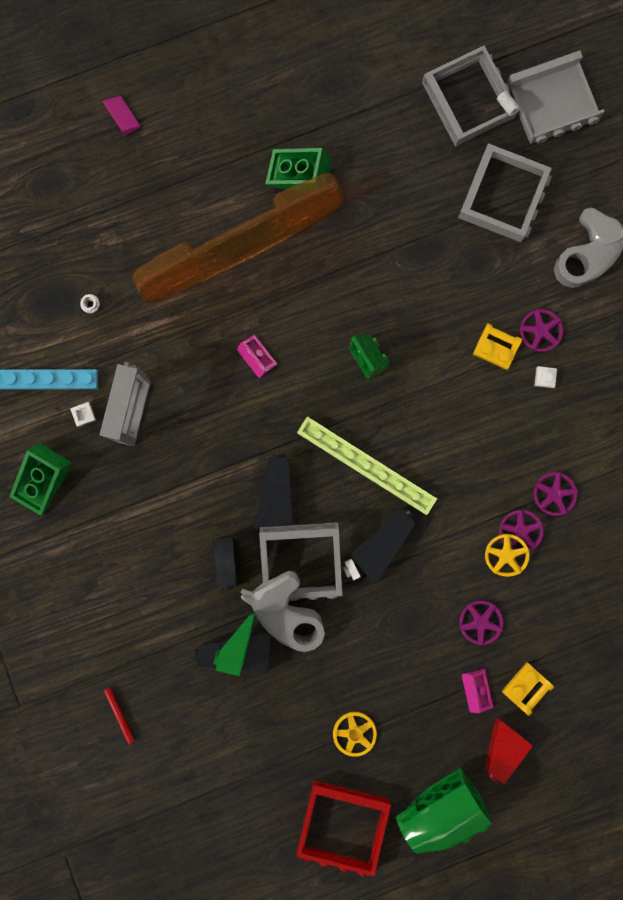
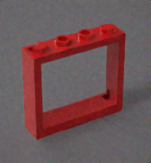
(343, 862)

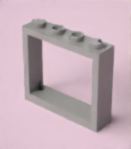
(494, 76)
(493, 224)
(125, 405)
(304, 531)

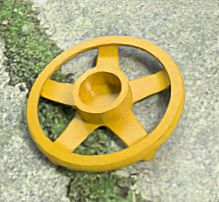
(507, 555)
(354, 734)

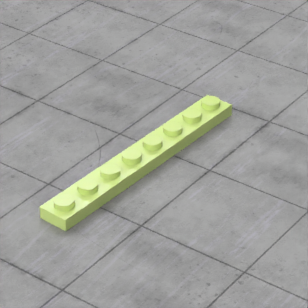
(367, 466)

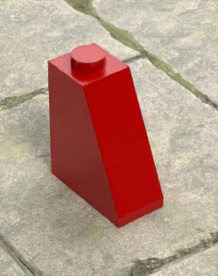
(505, 752)

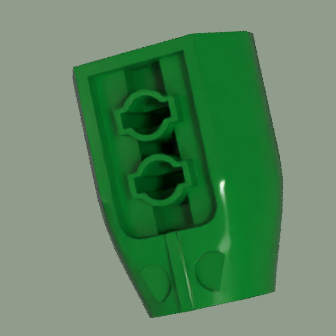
(444, 815)

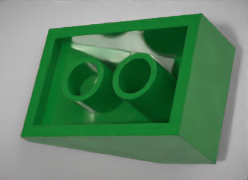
(296, 166)
(368, 356)
(39, 478)
(233, 653)

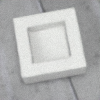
(545, 377)
(83, 414)
(351, 570)

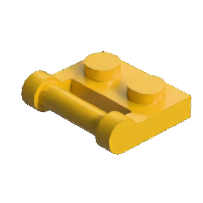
(495, 352)
(522, 684)

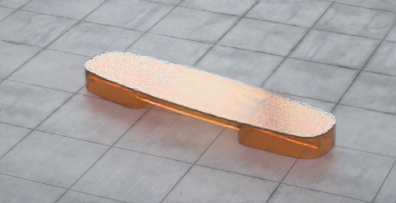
(186, 267)

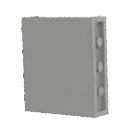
(554, 98)

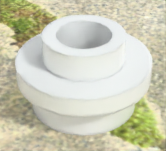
(86, 299)

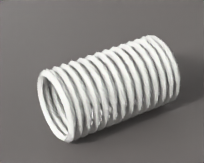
(507, 99)

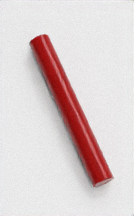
(119, 715)

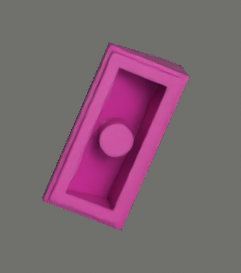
(121, 115)
(256, 356)
(477, 691)

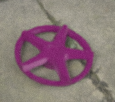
(541, 330)
(555, 494)
(522, 530)
(481, 622)

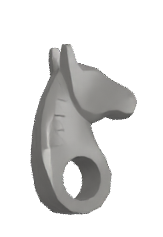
(597, 256)
(279, 618)

